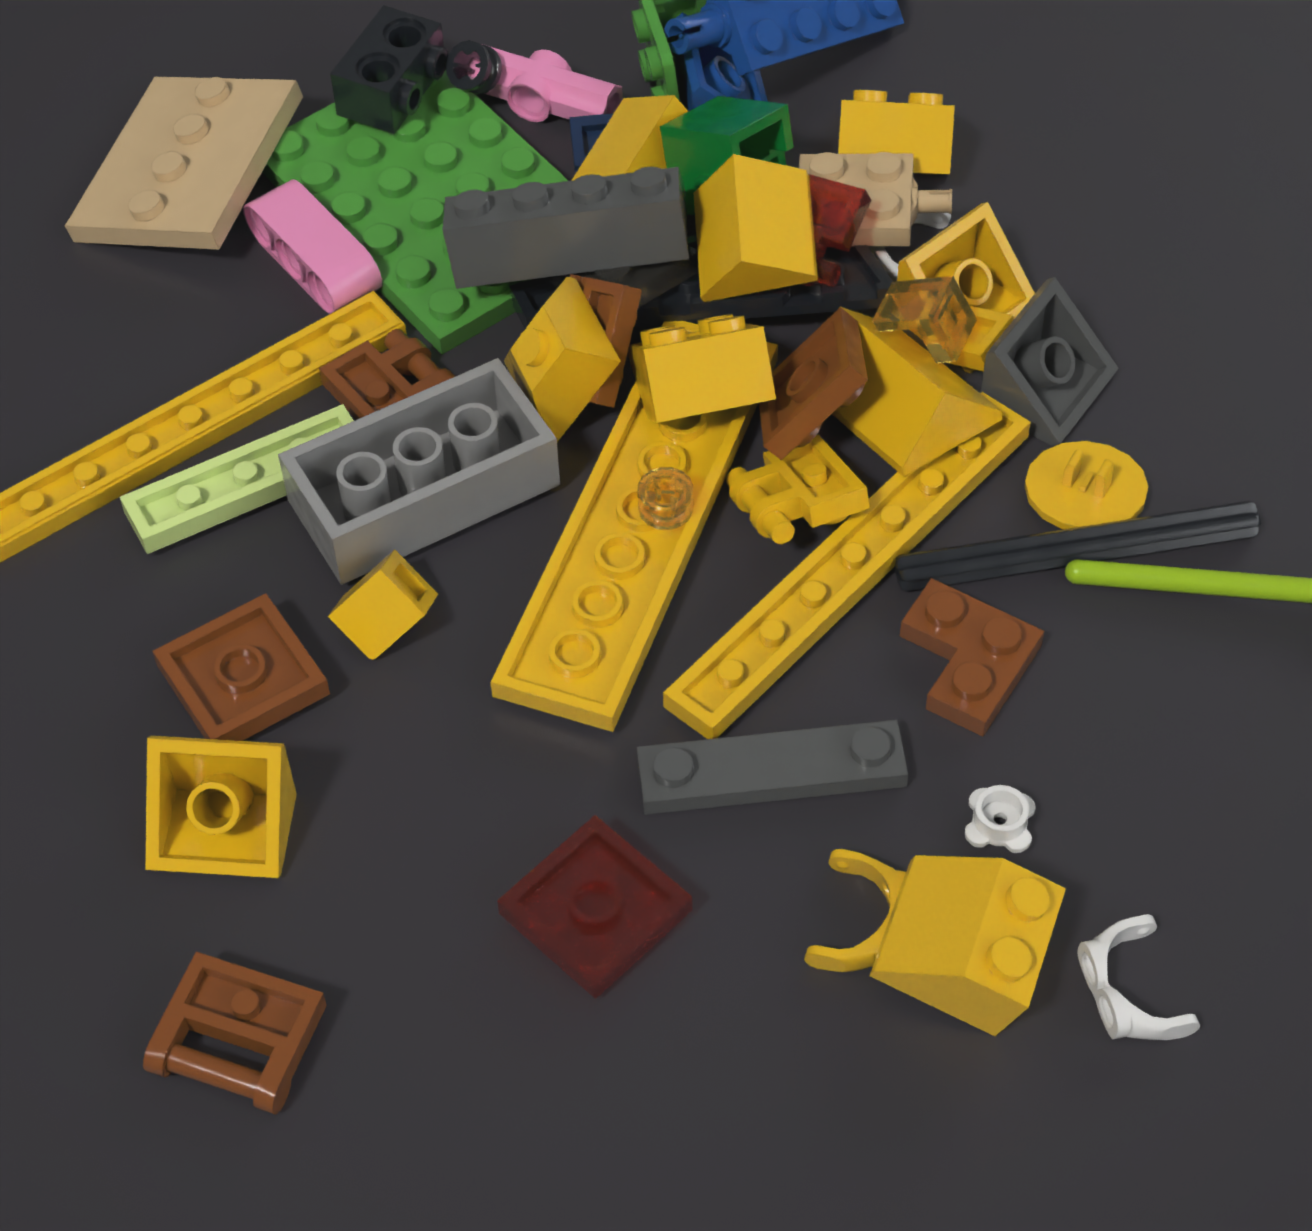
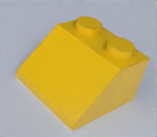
(969, 937)

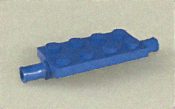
(779, 30)

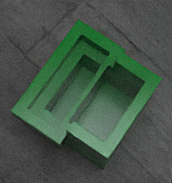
(723, 127)

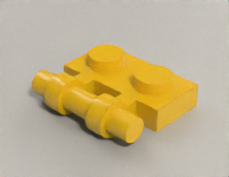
(804, 484)

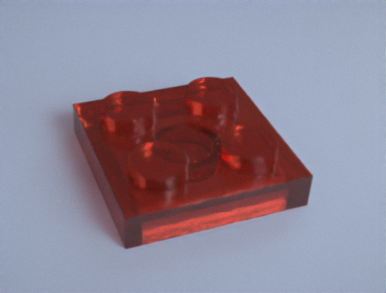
(595, 906)

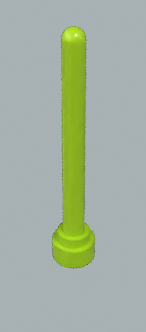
(1189, 580)

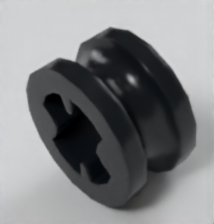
(458, 67)

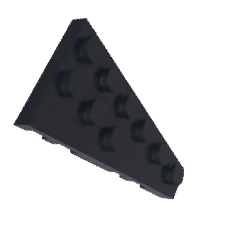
(860, 287)

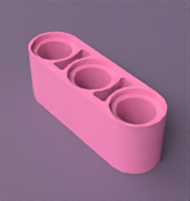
(312, 246)

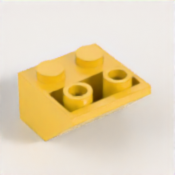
(914, 127)
(703, 369)

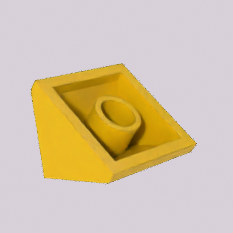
(632, 137)
(754, 229)
(979, 260)
(217, 806)

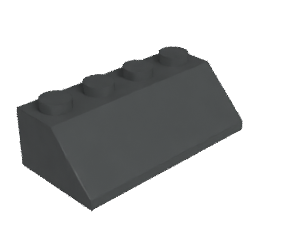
(566, 227)

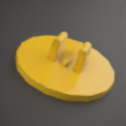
(1085, 485)

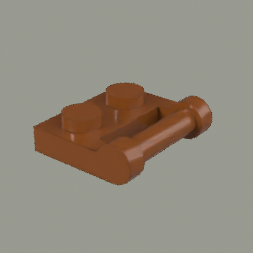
(241, 1010)

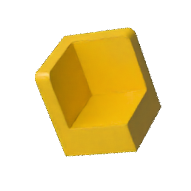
(383, 605)

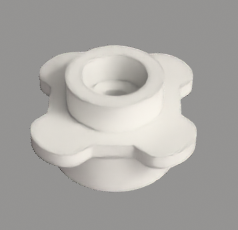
(1004, 803)

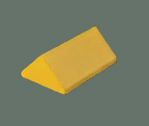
(910, 402)

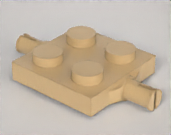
(890, 186)

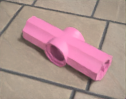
(549, 86)

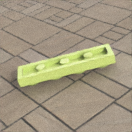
(221, 485)

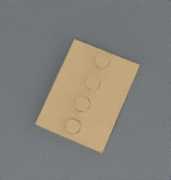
(185, 162)

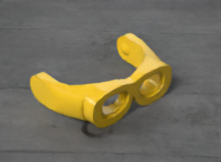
(865, 953)

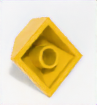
(562, 357)

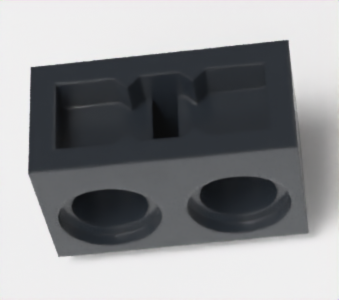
(389, 69)

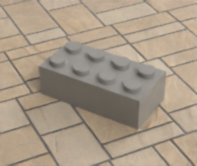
(420, 469)

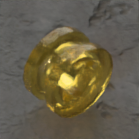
(665, 481)

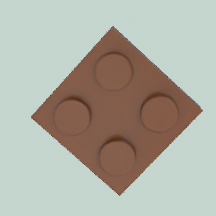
(813, 383)
(241, 672)

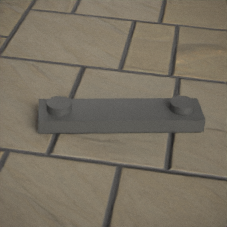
(771, 767)

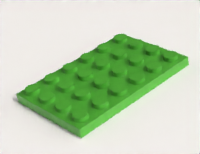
(394, 193)

